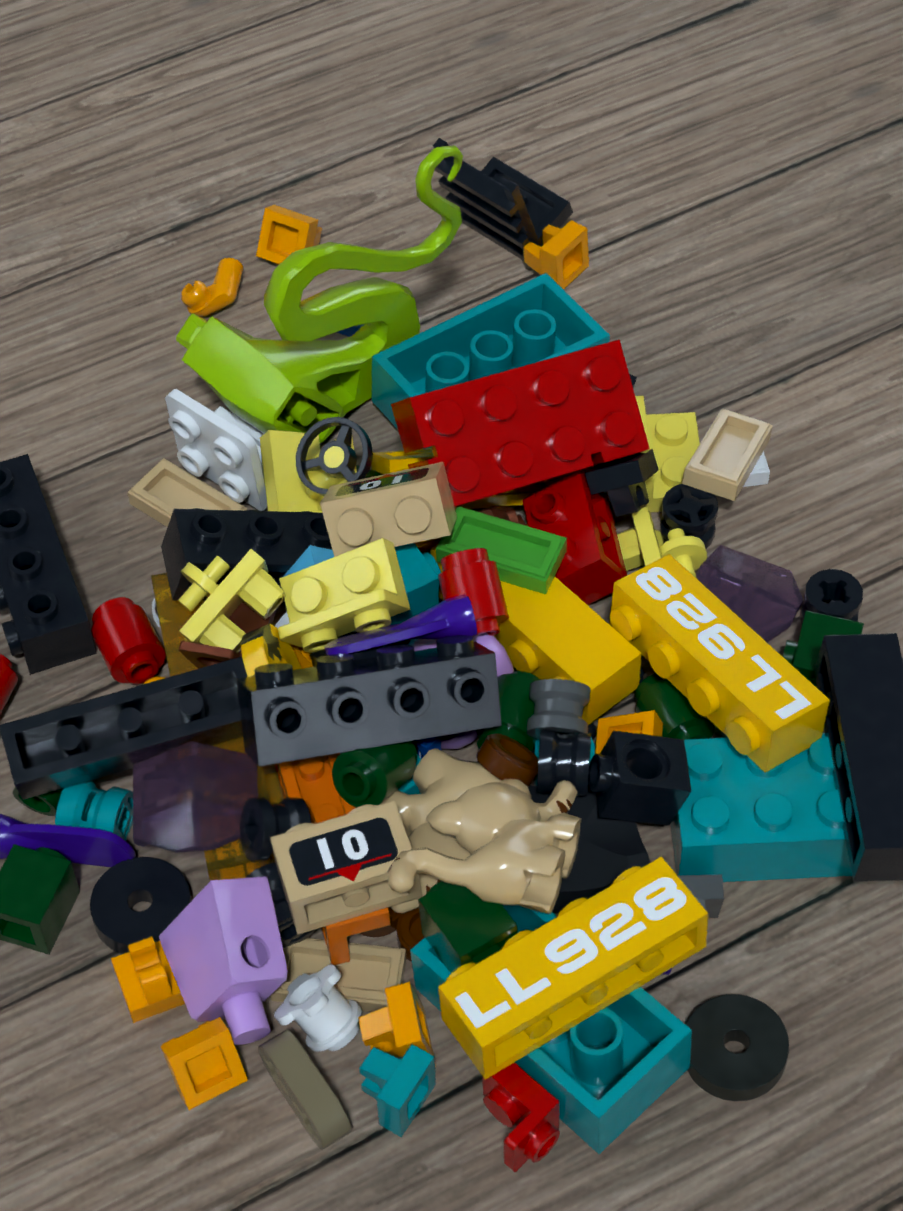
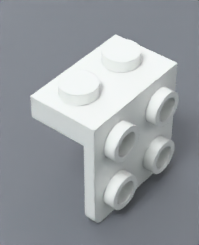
(218, 448)

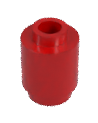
(478, 578)
(127, 641)

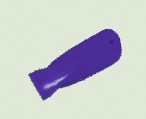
(444, 619)
(75, 843)

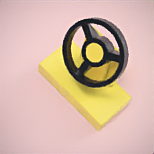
(301, 473)

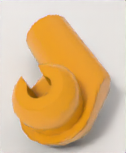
(223, 292)

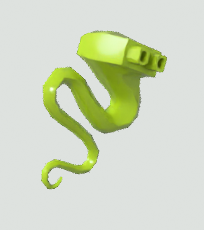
(306, 379)

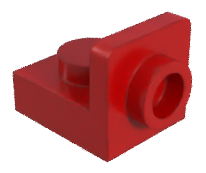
(520, 1100)

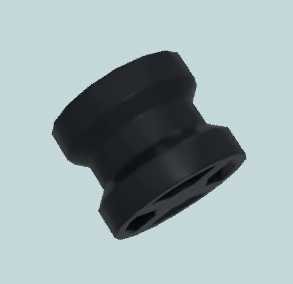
(691, 504)
(837, 586)
(563, 760)
(264, 820)

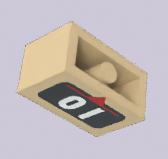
(392, 506)
(342, 866)

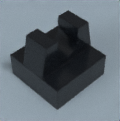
(624, 480)

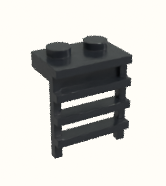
(503, 203)

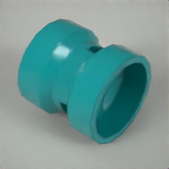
(95, 808)

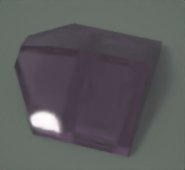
(753, 589)
(191, 797)

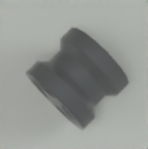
(558, 707)

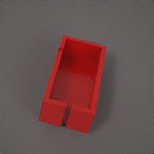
(526, 422)

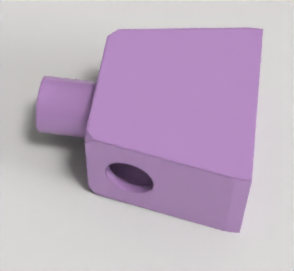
(228, 955)

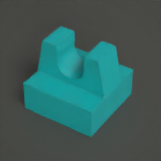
(398, 1085)

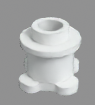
(320, 1010)

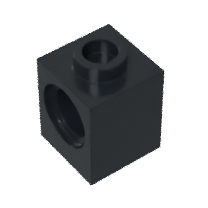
(640, 778)

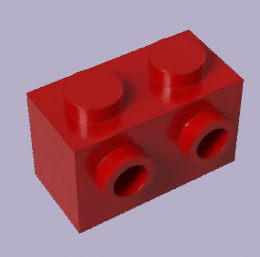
(586, 520)

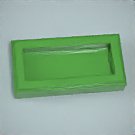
(522, 553)

